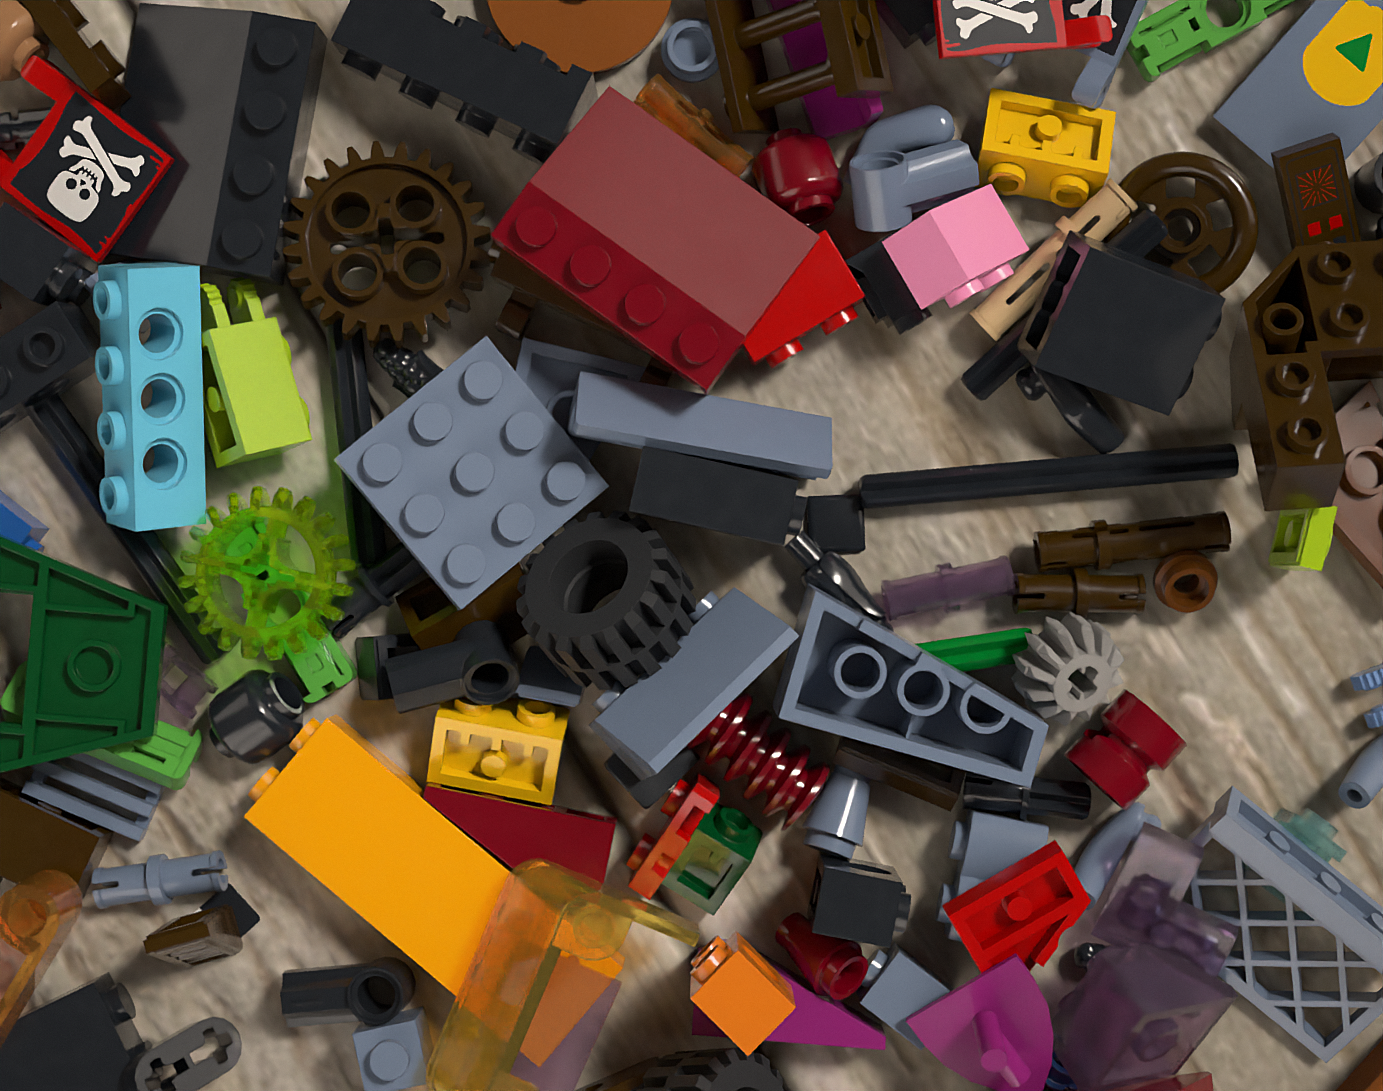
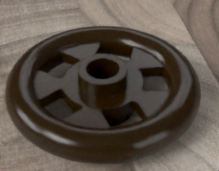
(1212, 183)

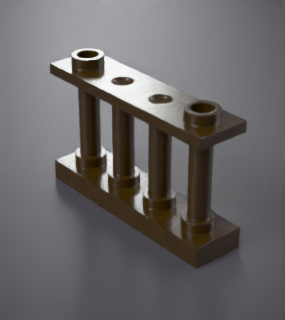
(853, 64)

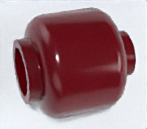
(798, 175)

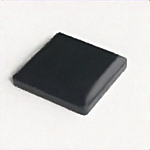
(836, 522)

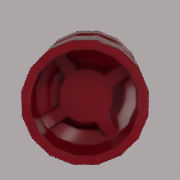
(1125, 749)

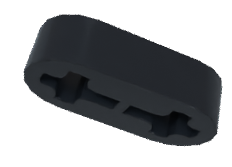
(177, 1050)

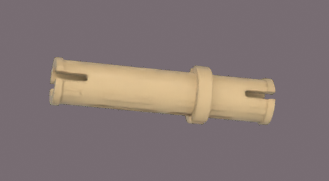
(994, 313)

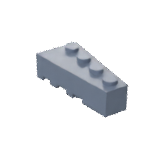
(888, 692)

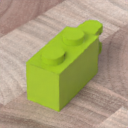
(247, 379)

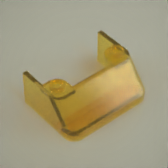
(534, 919)

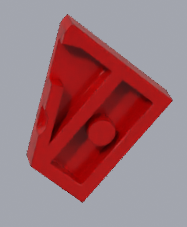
(656, 856)
(1020, 910)

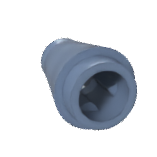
(839, 814)

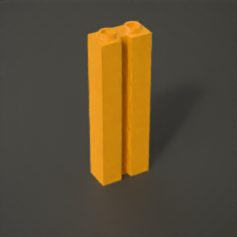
(385, 848)

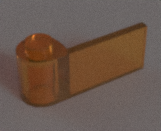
(35, 922)

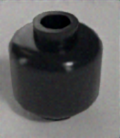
(256, 716)

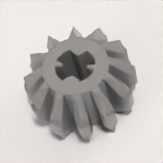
(1067, 668)

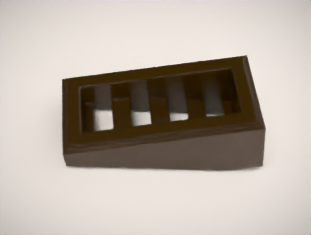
(196, 937)

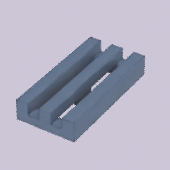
(145, 808)

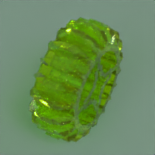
(212, 562)

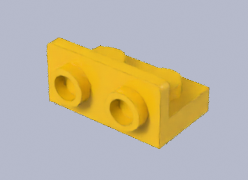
(1044, 148)
(499, 747)

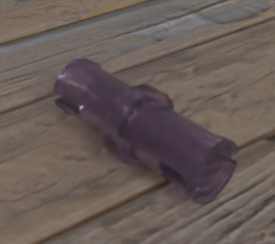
(948, 587)

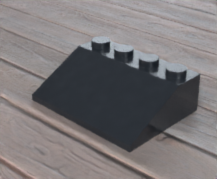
(236, 113)

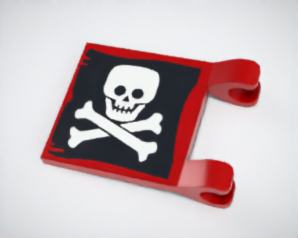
(1012, 26)
(82, 165)

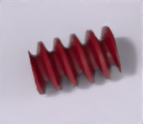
(763, 759)

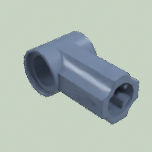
(895, 184)

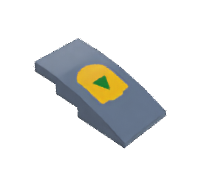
(1314, 81)

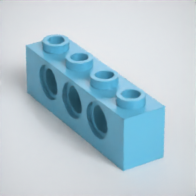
(174, 420)

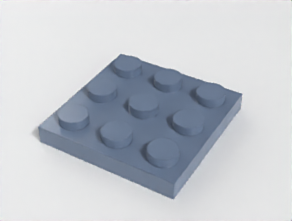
(471, 473)

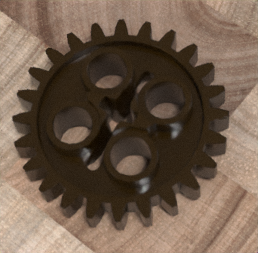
(393, 300)

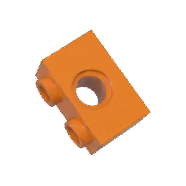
(740, 991)

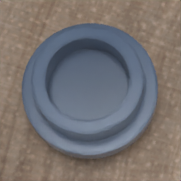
(689, 50)

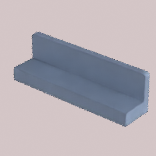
(701, 426)

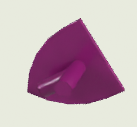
(992, 1029)

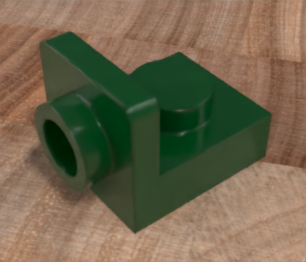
(714, 858)

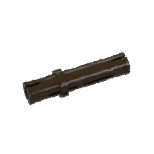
(1109, 544)

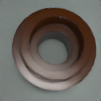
(1191, 594)

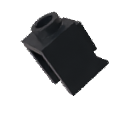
(885, 289)

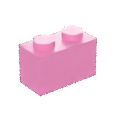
(957, 249)

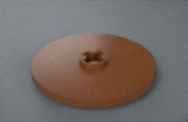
(582, 32)

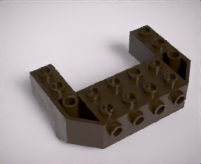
(1294, 334)

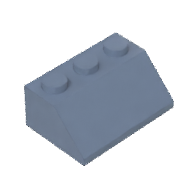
(719, 658)

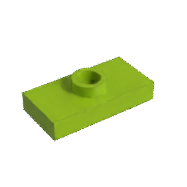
(1302, 539)

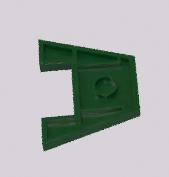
(88, 661)

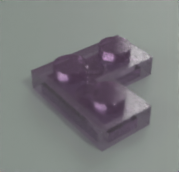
(1149, 907)

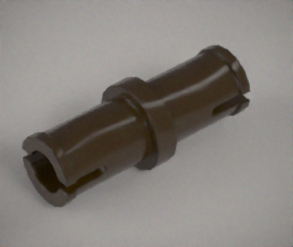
(1079, 593)

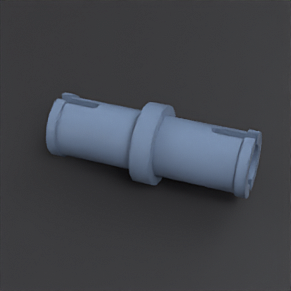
(160, 879)

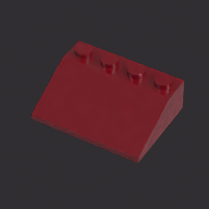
(655, 239)

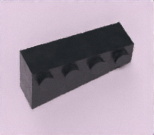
(466, 71)

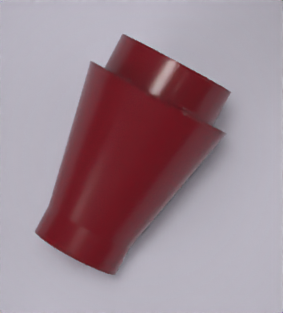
(827, 962)

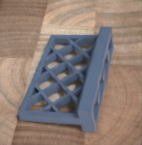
(1326, 902)

